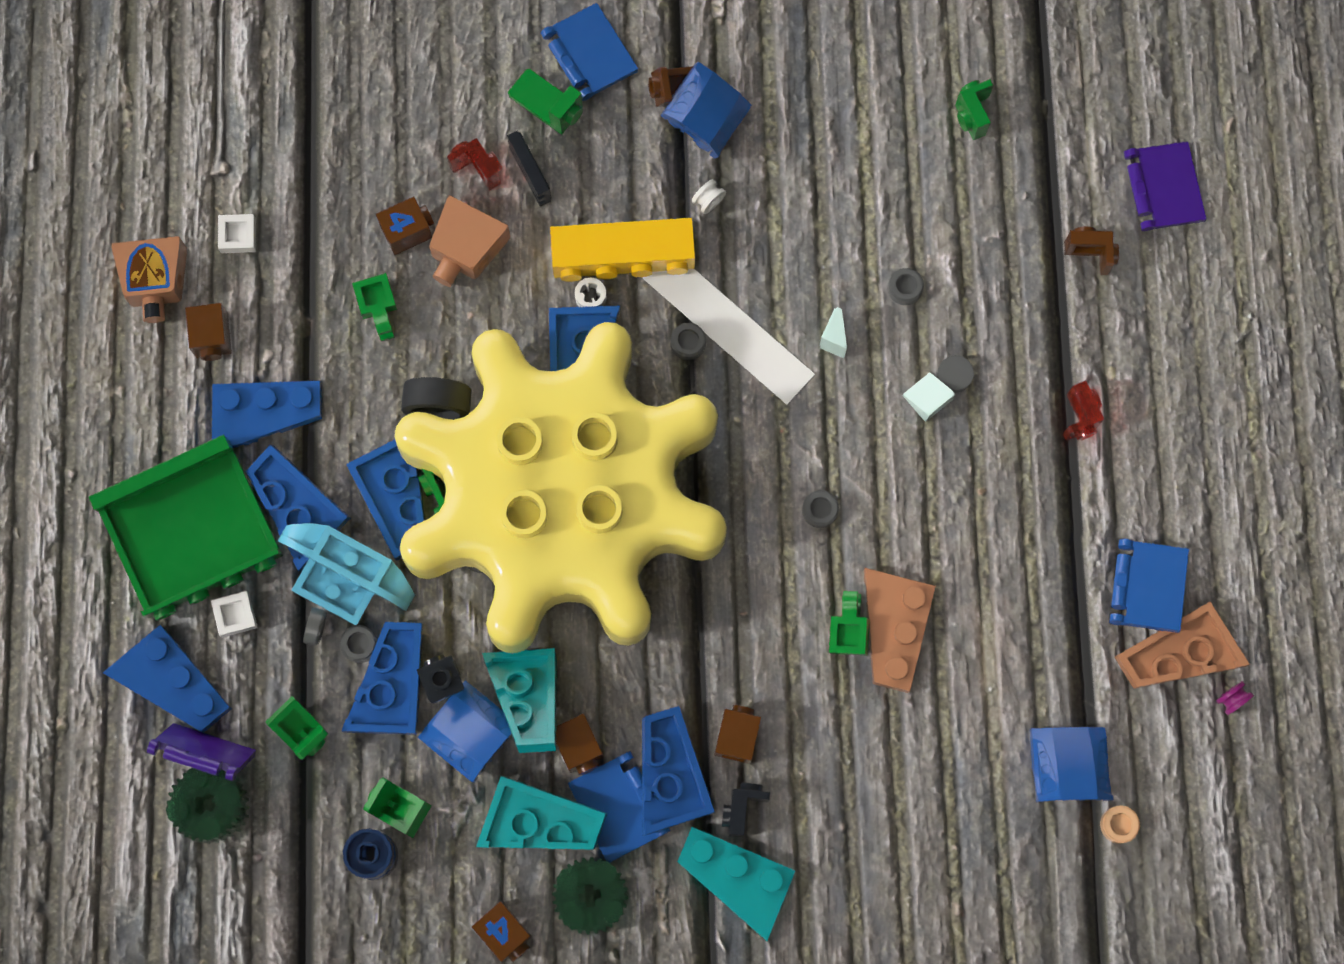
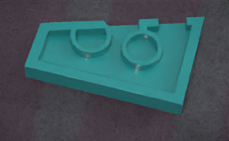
(527, 695)
(538, 819)
(739, 878)

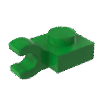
(375, 301)
(850, 632)

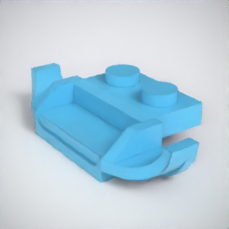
(343, 572)

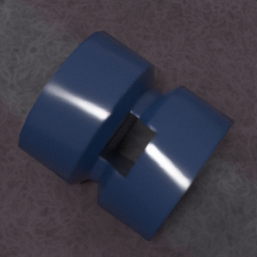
(370, 854)

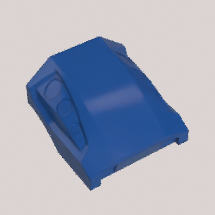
(706, 109)
(467, 731)
(1070, 764)

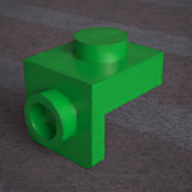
(970, 110)
(298, 728)
(396, 807)

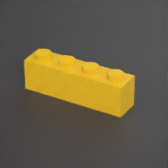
(622, 249)

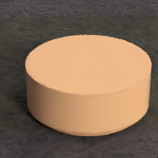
(1120, 824)

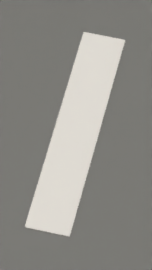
(733, 331)

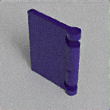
(1165, 186)
(201, 751)

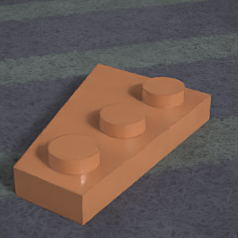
(897, 625)
(1198, 650)

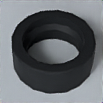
(437, 397)

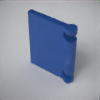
(590, 51)
(1149, 586)
(621, 797)

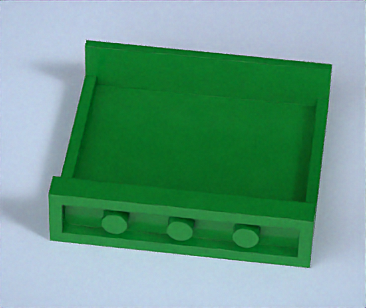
(187, 527)

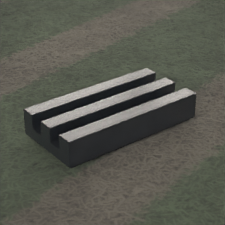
(529, 168)

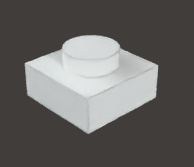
(237, 233)
(234, 614)

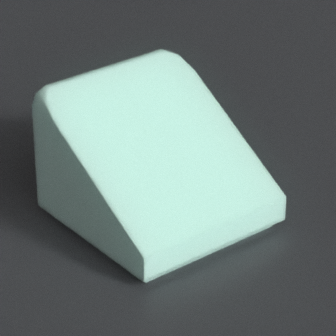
(834, 335)
(929, 396)

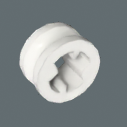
(708, 196)
(588, 283)

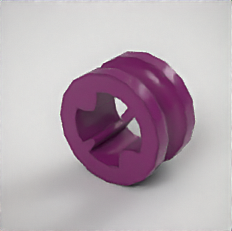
(1234, 698)

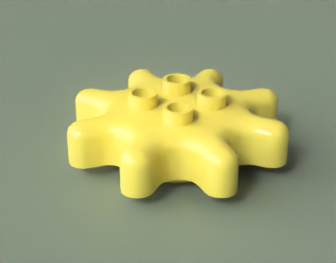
(560, 487)

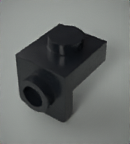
(440, 678)
(735, 814)

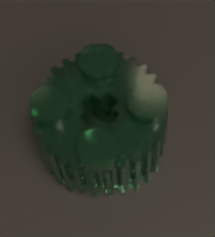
(209, 826)
(573, 883)

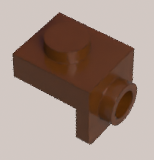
(665, 83)
(1089, 242)

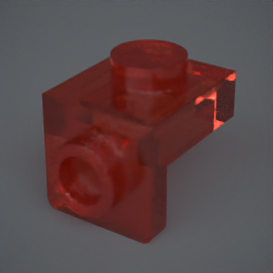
(473, 153)
(1087, 407)

